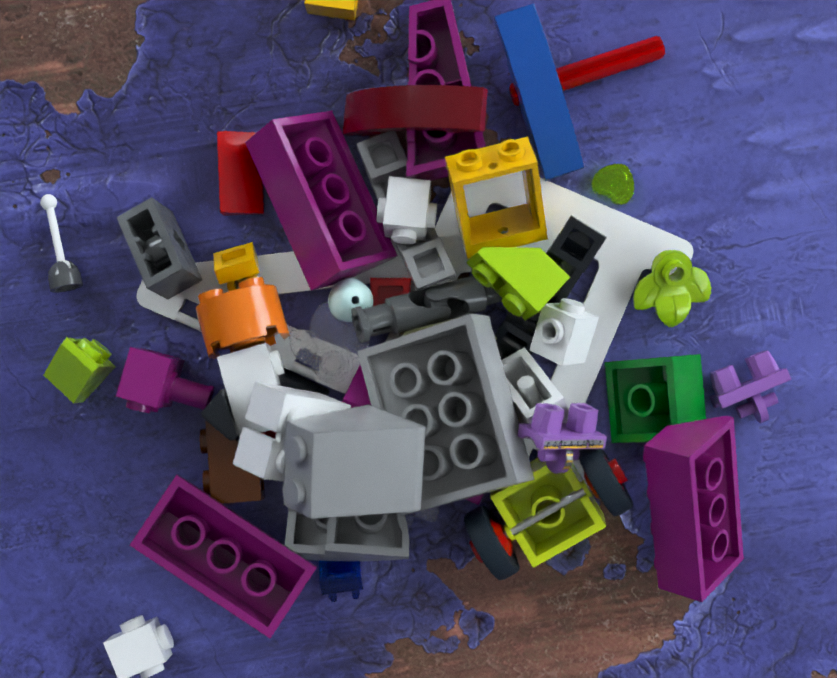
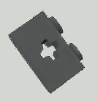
(159, 248)

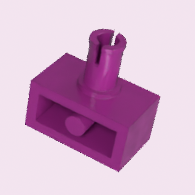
(154, 382)

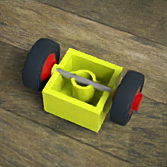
(547, 512)

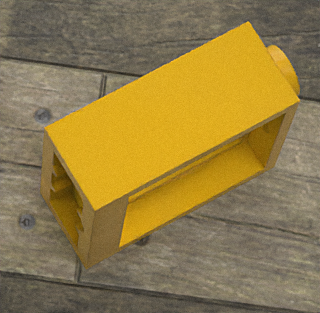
(522, 222)

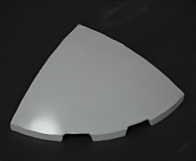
(348, 537)

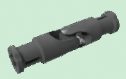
(406, 310)

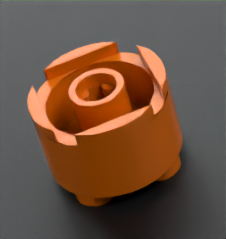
(241, 317)

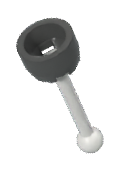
(63, 274)

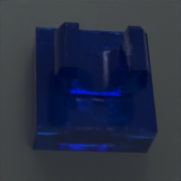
(340, 577)

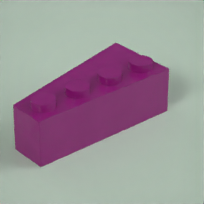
(436, 59)

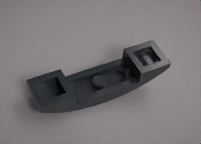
(573, 253)

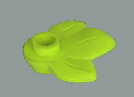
(672, 293)

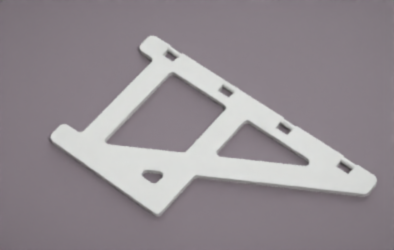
(620, 261)

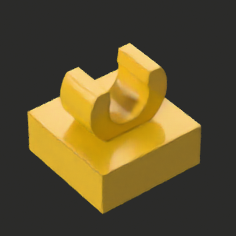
(236, 264)

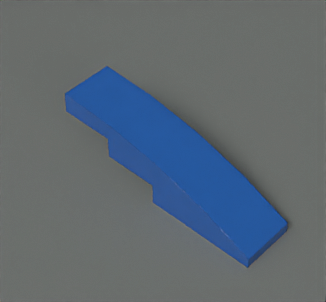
(539, 92)

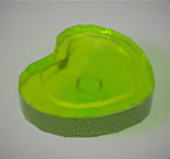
(615, 182)

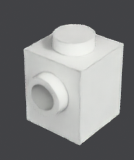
(407, 210)
(564, 332)
(139, 648)

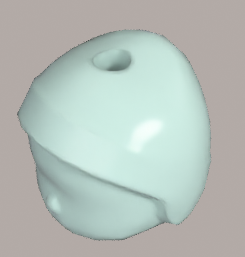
(342, 294)

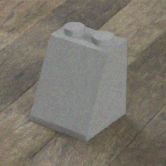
(353, 463)

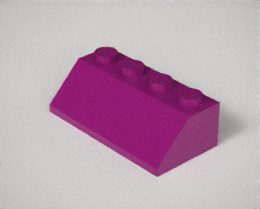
(320, 198)
(694, 505)
(223, 556)

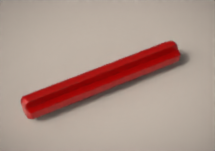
(606, 64)

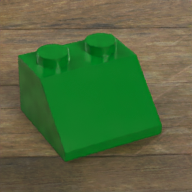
(653, 395)

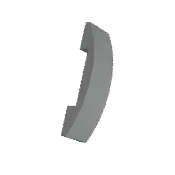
(424, 260)

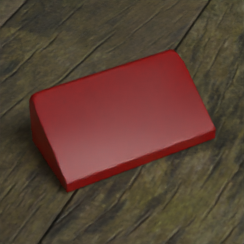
(238, 177)

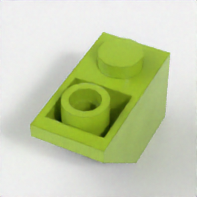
(520, 276)
(79, 368)

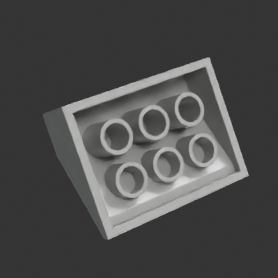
(459, 391)

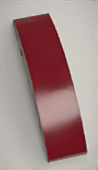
(415, 108)

